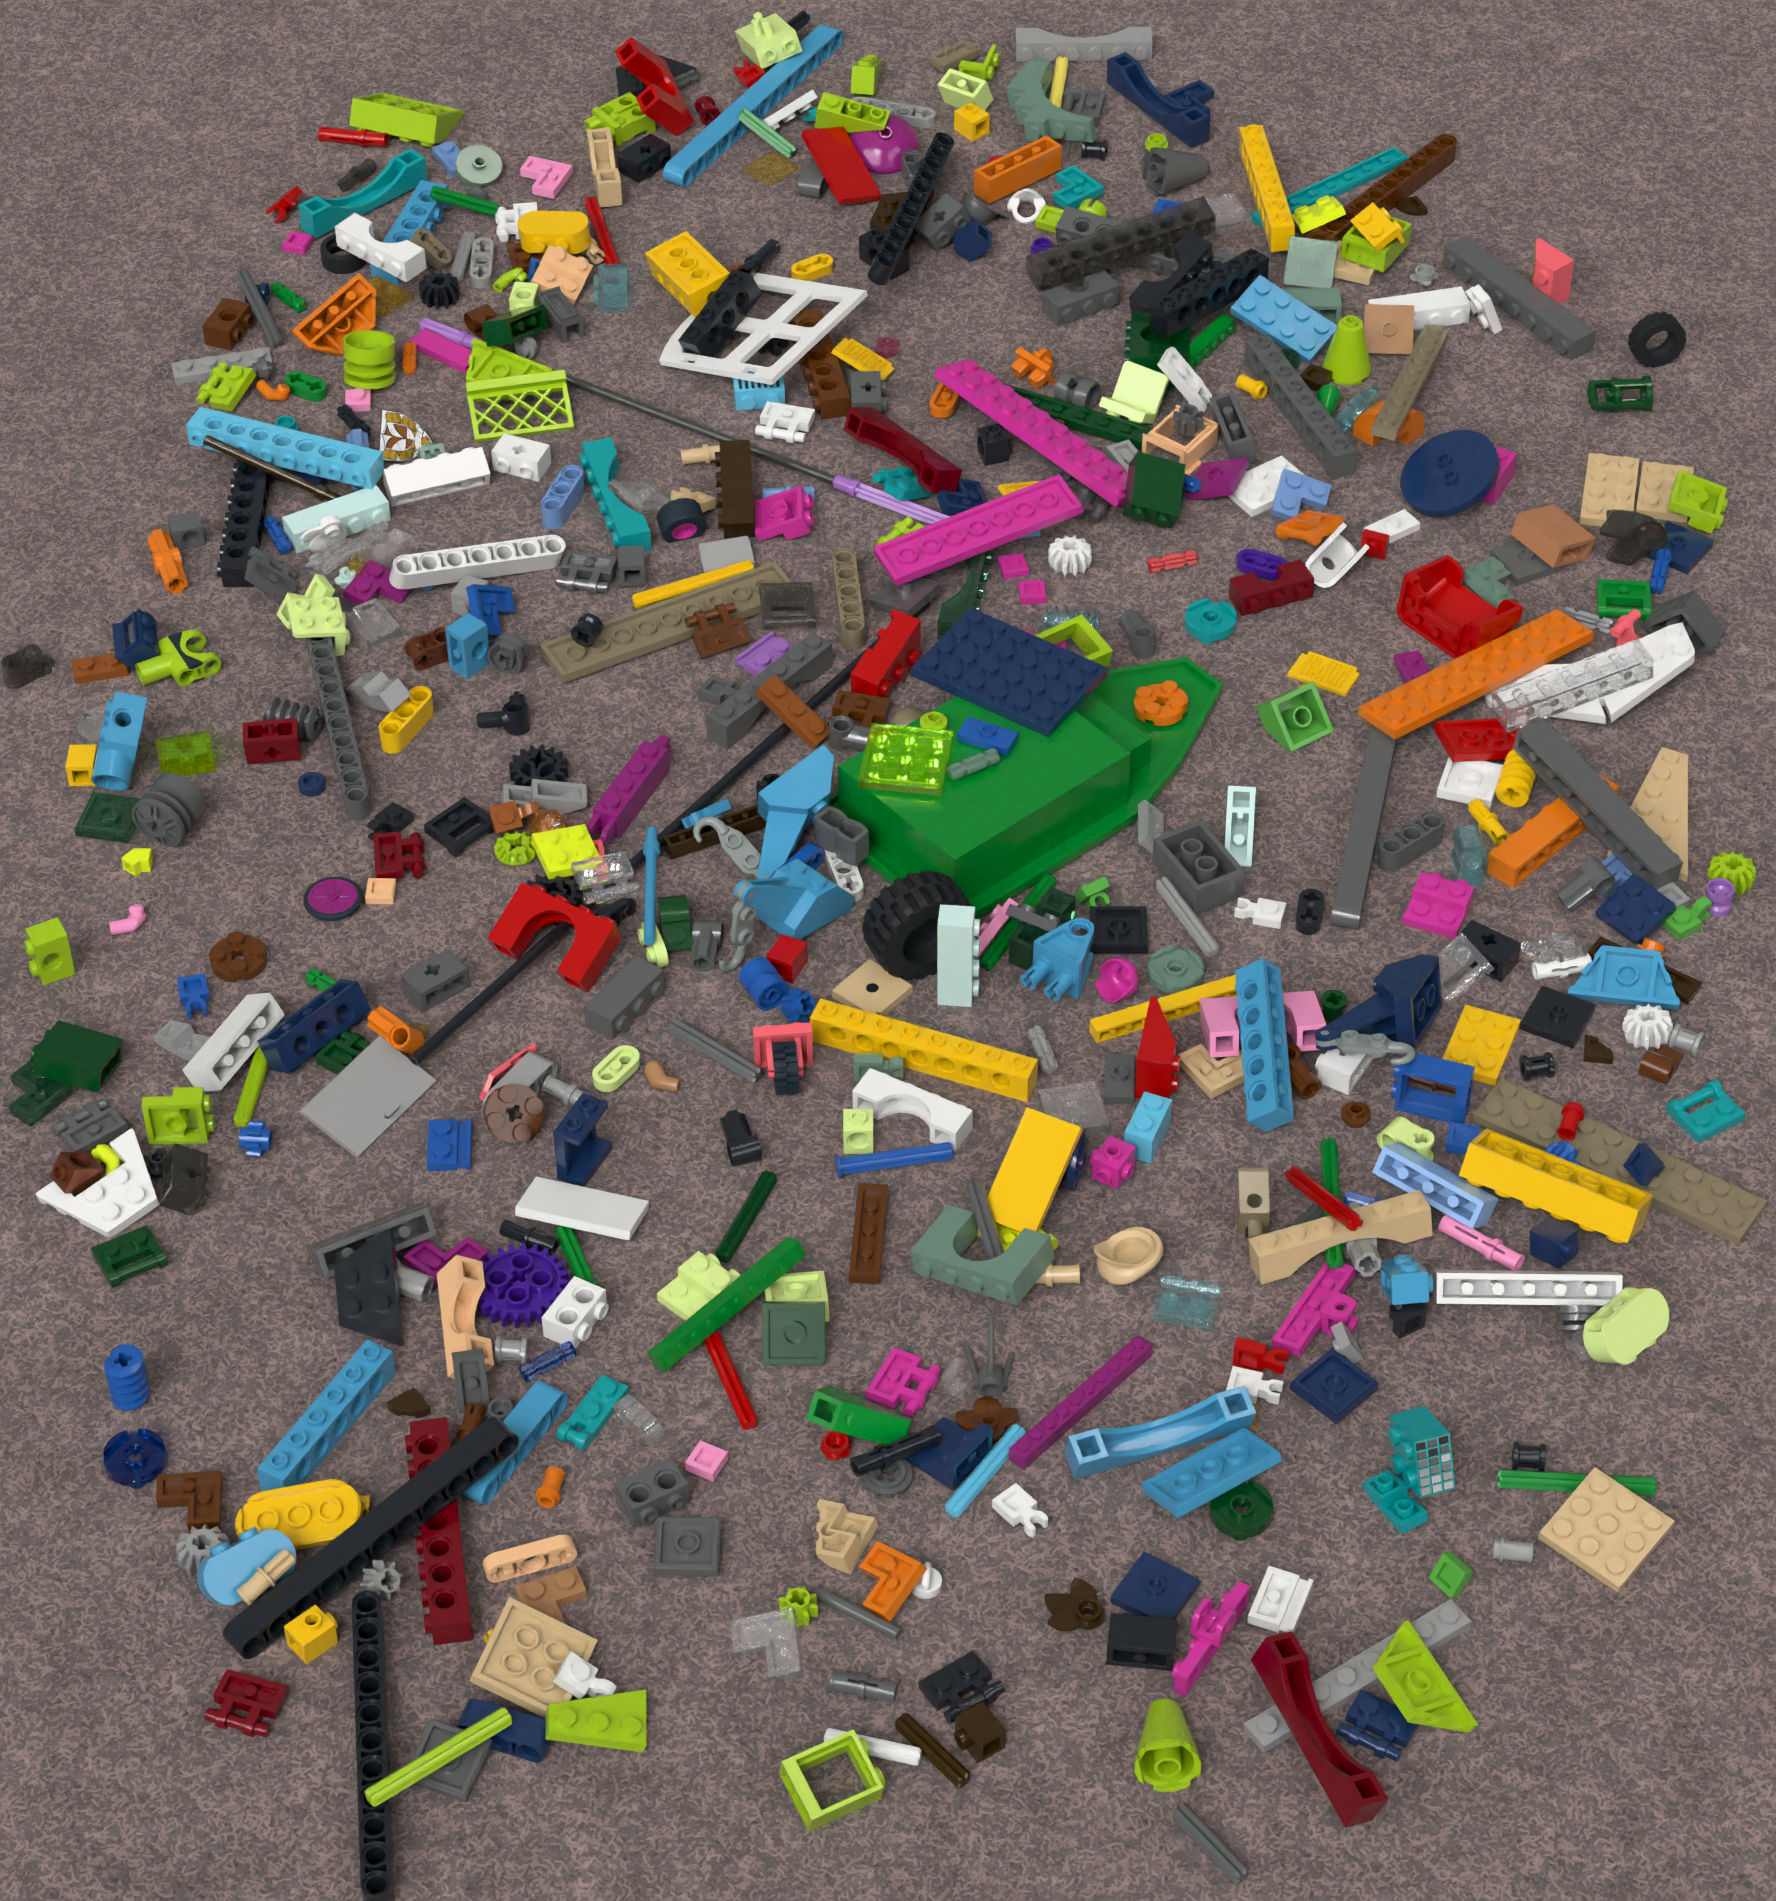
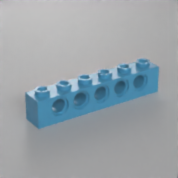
(418, 213)
(1264, 1045)
(328, 1418)

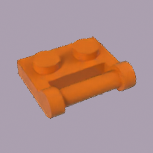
(1309, 526)

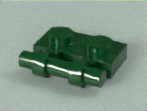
(338, 1055)

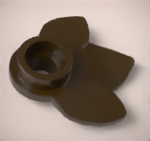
(1069, 1609)

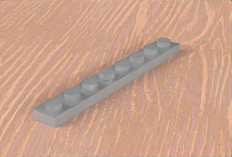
(1357, 1674)

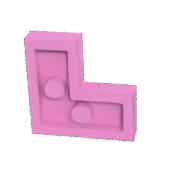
(549, 175)

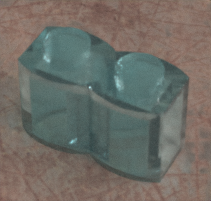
(1468, 855)

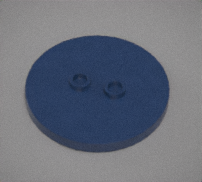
(1450, 473)

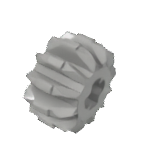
(196, 1547)

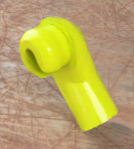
(105, 1154)

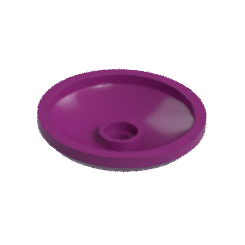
(883, 153)

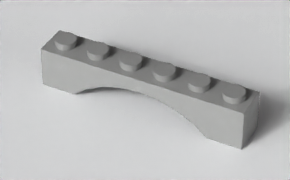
(1046, 46)

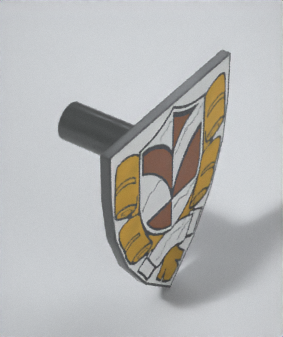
(400, 436)

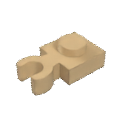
(706, 502)

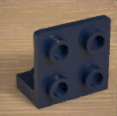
(956, 1454)

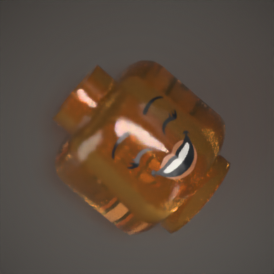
(547, 820)

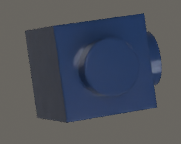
(972, 240)
(1554, 1242)

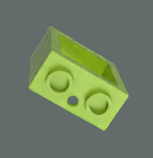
(1359, 250)
(1083, 635)
(801, 1794)

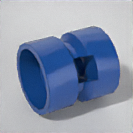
(763, 983)

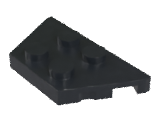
(629, 83)
(370, 1290)

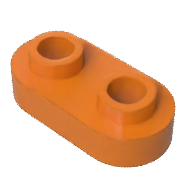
(943, 401)

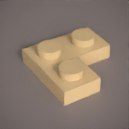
(1212, 1075)

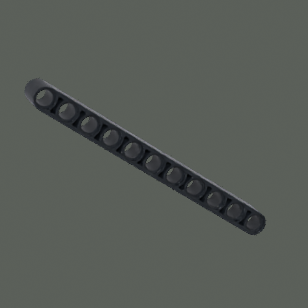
(910, 209)
(371, 1537)
(372, 1735)

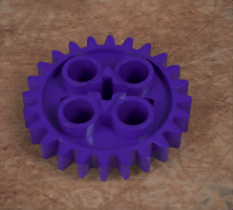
(521, 1285)

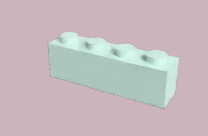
(356, 510)
(957, 955)

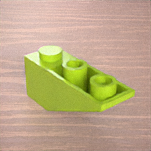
(866, 75)
(850, 114)

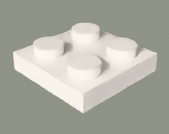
(1469, 781)

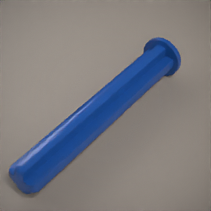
(893, 1158)

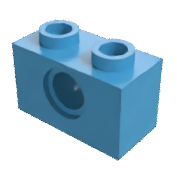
(467, 645)

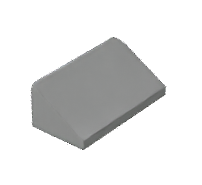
(724, 553)

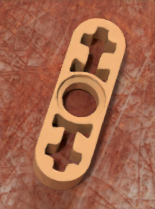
(511, 1563)

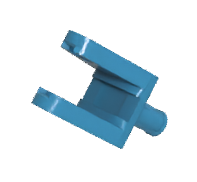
(1062, 960)

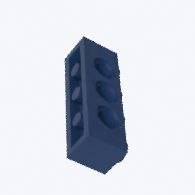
(320, 1013)

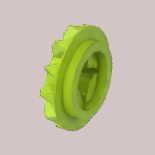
(516, 856)

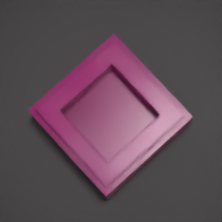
(297, 243)
(1013, 566)
(1032, 592)

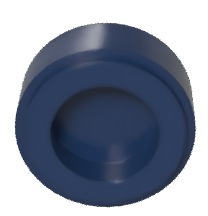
(311, 784)

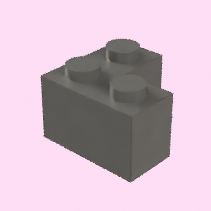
(1696, 617)

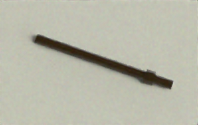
(320, 491)

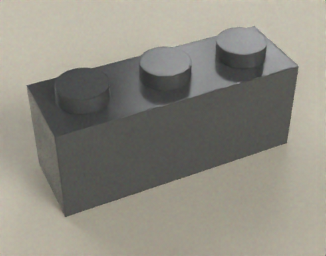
(1232, 427)
(624, 997)

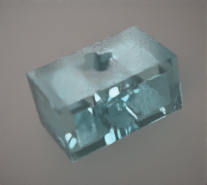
(611, 288)

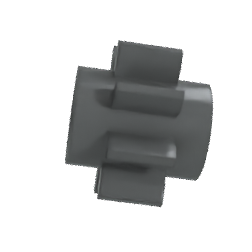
(1188, 420)

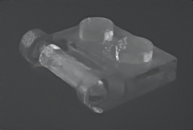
(1454, 960)

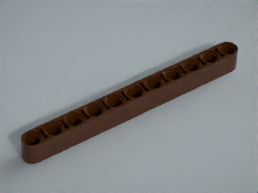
(1394, 186)

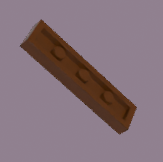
(868, 1233)

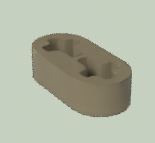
(433, 248)

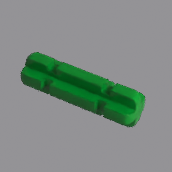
(288, 297)
(315, 978)

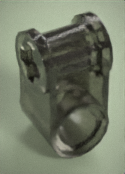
(24, 666)

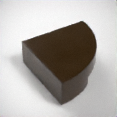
(1411, 205)
(1596, 1051)
(409, 1404)

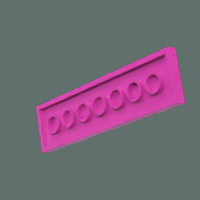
(977, 530)

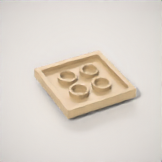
(1606, 1529)
(526, 1656)

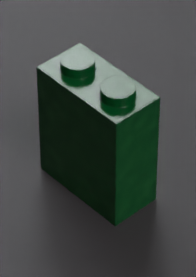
(1154, 490)
(77, 1056)

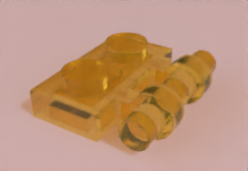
(388, 296)

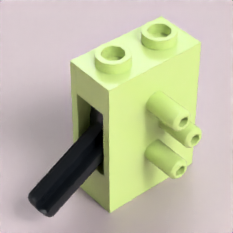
(771, 38)

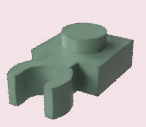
(863, 1062)

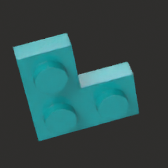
(1077, 187)

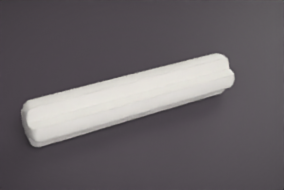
(884, 1749)

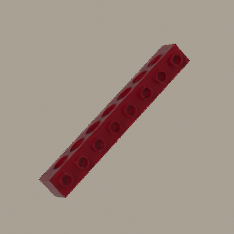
(439, 1544)

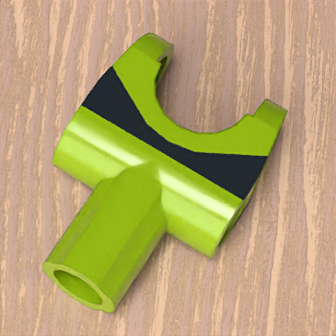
(179, 660)

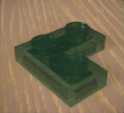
(40, 1097)

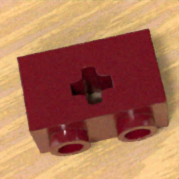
(272, 741)

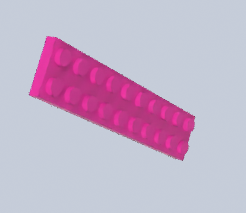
(1036, 429)

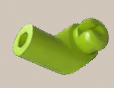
(508, 277)

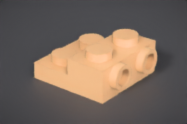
(562, 270)

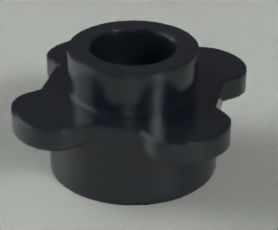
(155, 1161)

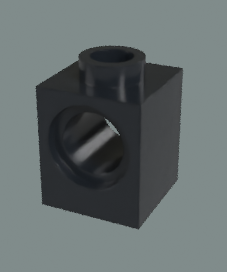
(993, 444)

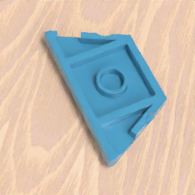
(1626, 978)

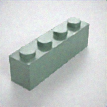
(1322, 300)

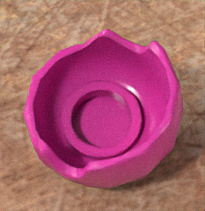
(1117, 980)

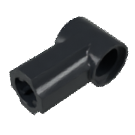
(740, 1143)

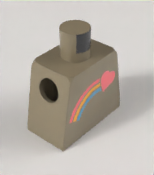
(1252, 1202)

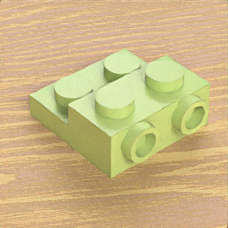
(696, 1284)
(800, 1287)

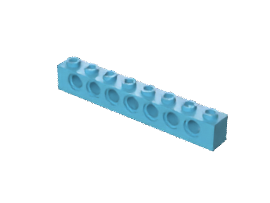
(289, 447)

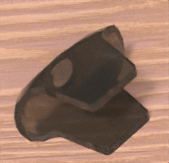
(1632, 541)

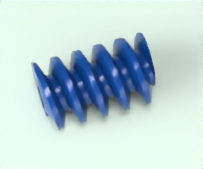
(127, 1377)

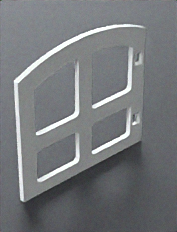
(773, 327)

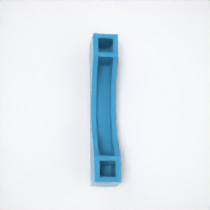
(1114, 1447)

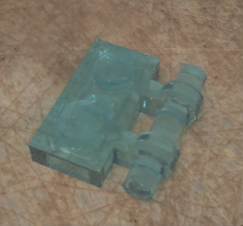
(1356, 407)
(1186, 1310)

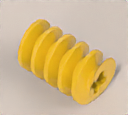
(1515, 781)

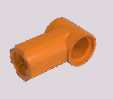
(395, 1030)

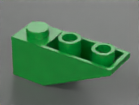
(856, 1416)

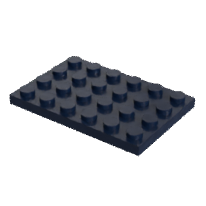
(1010, 672)

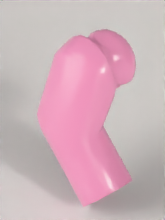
(131, 923)

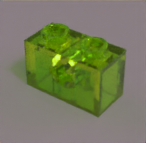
(186, 754)

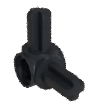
(512, 718)

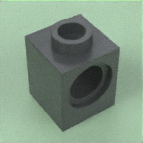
(187, 530)

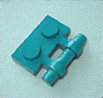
(901, 484)

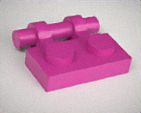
(895, 1377)

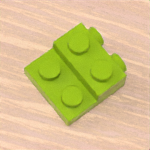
(1699, 501)
(179, 1117)

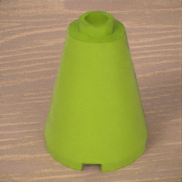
(1348, 352)
(1166, 1749)

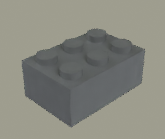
(1198, 866)

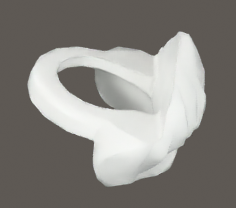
(1022, 196)

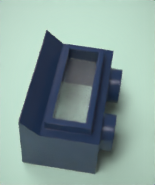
(135, 638)

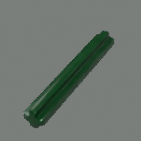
(746, 1216)

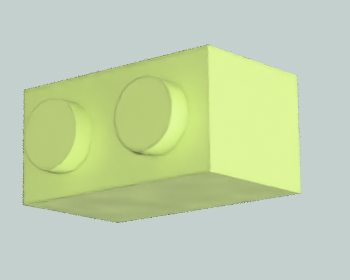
(963, 89)

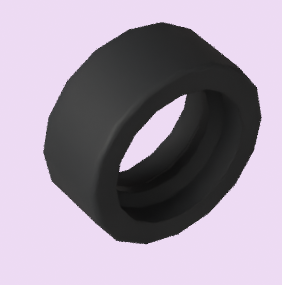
(336, 263)

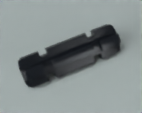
(351, 419)

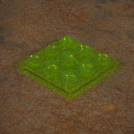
(906, 759)

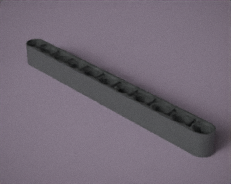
(339, 727)
(1363, 830)

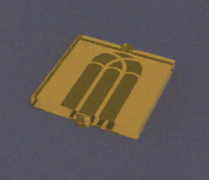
(770, 168)

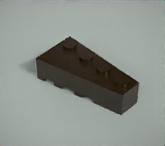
(736, 489)

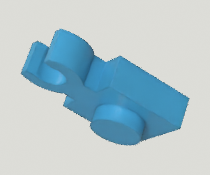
(713, 810)

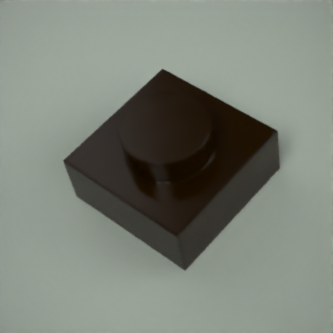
(1316, 376)

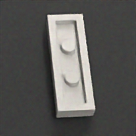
(787, 113)

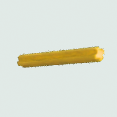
(685, 585)

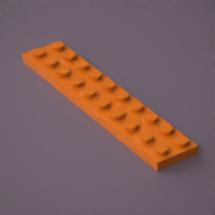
(1475, 674)

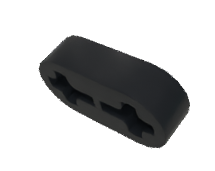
(1314, 912)

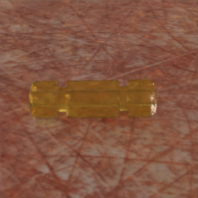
(356, 562)

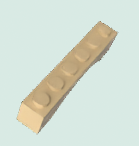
(1285, 1250)

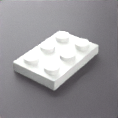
(1259, 486)

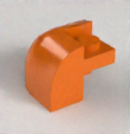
(1410, 431)

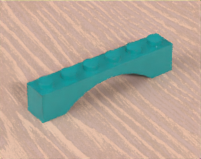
(401, 175)
(601, 467)

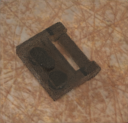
(787, 597)

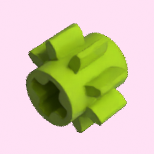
(802, 1603)

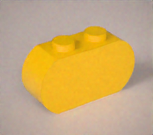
(554, 228)

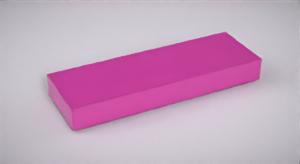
(442, 349)

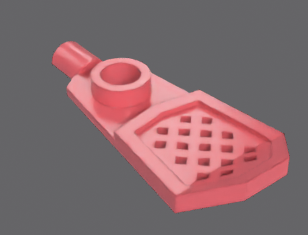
(499, 1072)

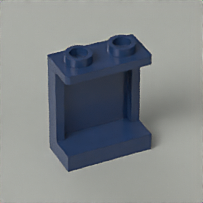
(576, 1142)

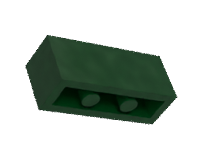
(515, 325)

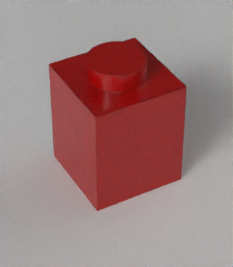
(788, 957)

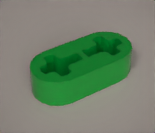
(306, 386)

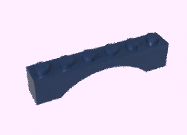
(1130, 80)

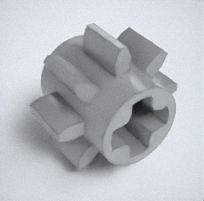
(385, 1571)

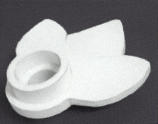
(328, 529)

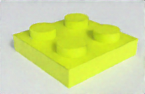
(1322, 212)
(562, 847)

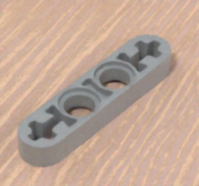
(916, 115)

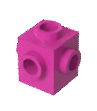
(1113, 1162)

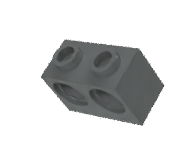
(652, 1493)

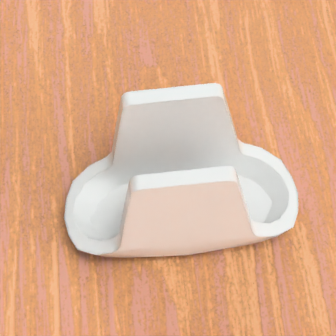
(1340, 552)

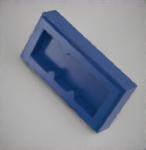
(987, 736)

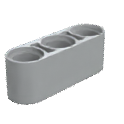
(530, 1072)

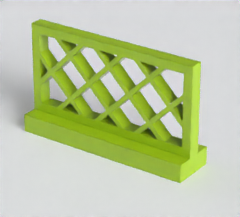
(520, 387)

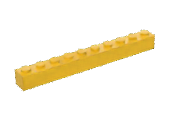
(1173, 1007)

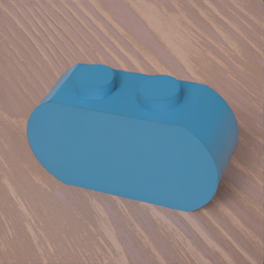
(236, 1563)

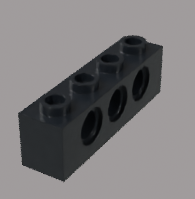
(721, 315)

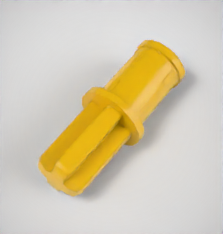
(1487, 821)

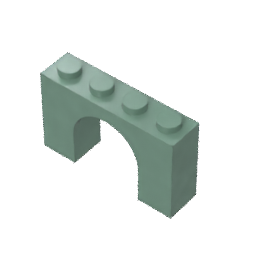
(1002, 1277)

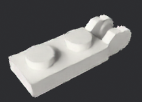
(1184, 378)

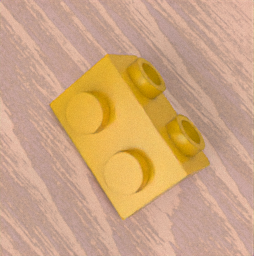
(1376, 227)

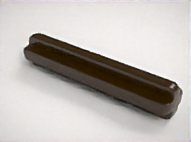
(932, 1750)

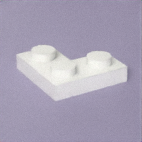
(1482, 306)

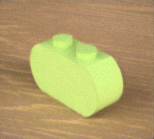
(1626, 1325)

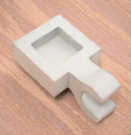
(579, 1678)

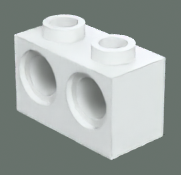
(575, 1312)

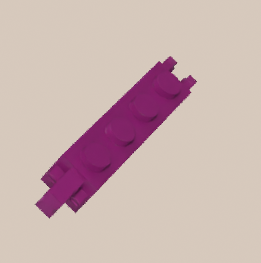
(631, 789)

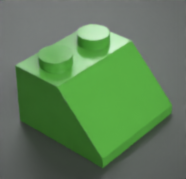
(1295, 717)

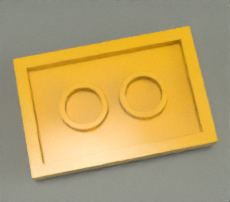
(1482, 1042)

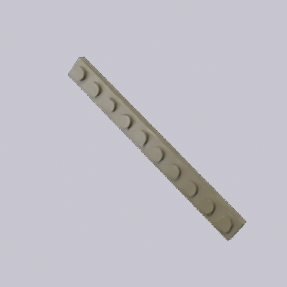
(1409, 382)

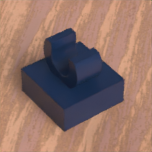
(1643, 1164)

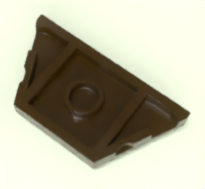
(888, 209)

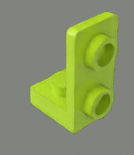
(982, 70)

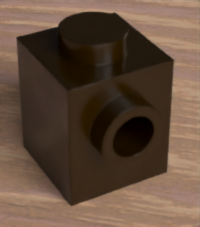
(979, 1732)

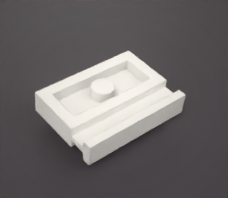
(1280, 1601)

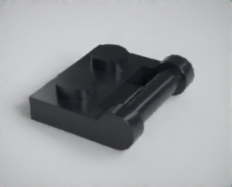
(455, 821)

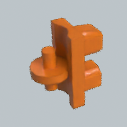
(1038, 363)

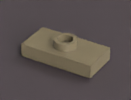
(953, 55)

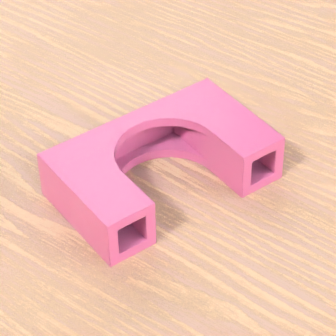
(1222, 1025)

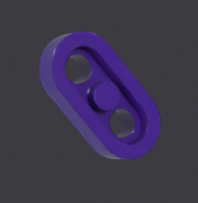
(1259, 562)

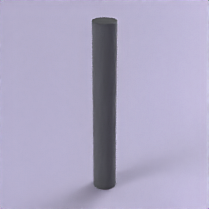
(857, 1612)

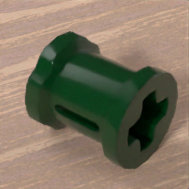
(1333, 1004)

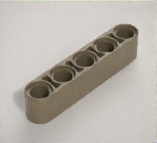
(848, 598)

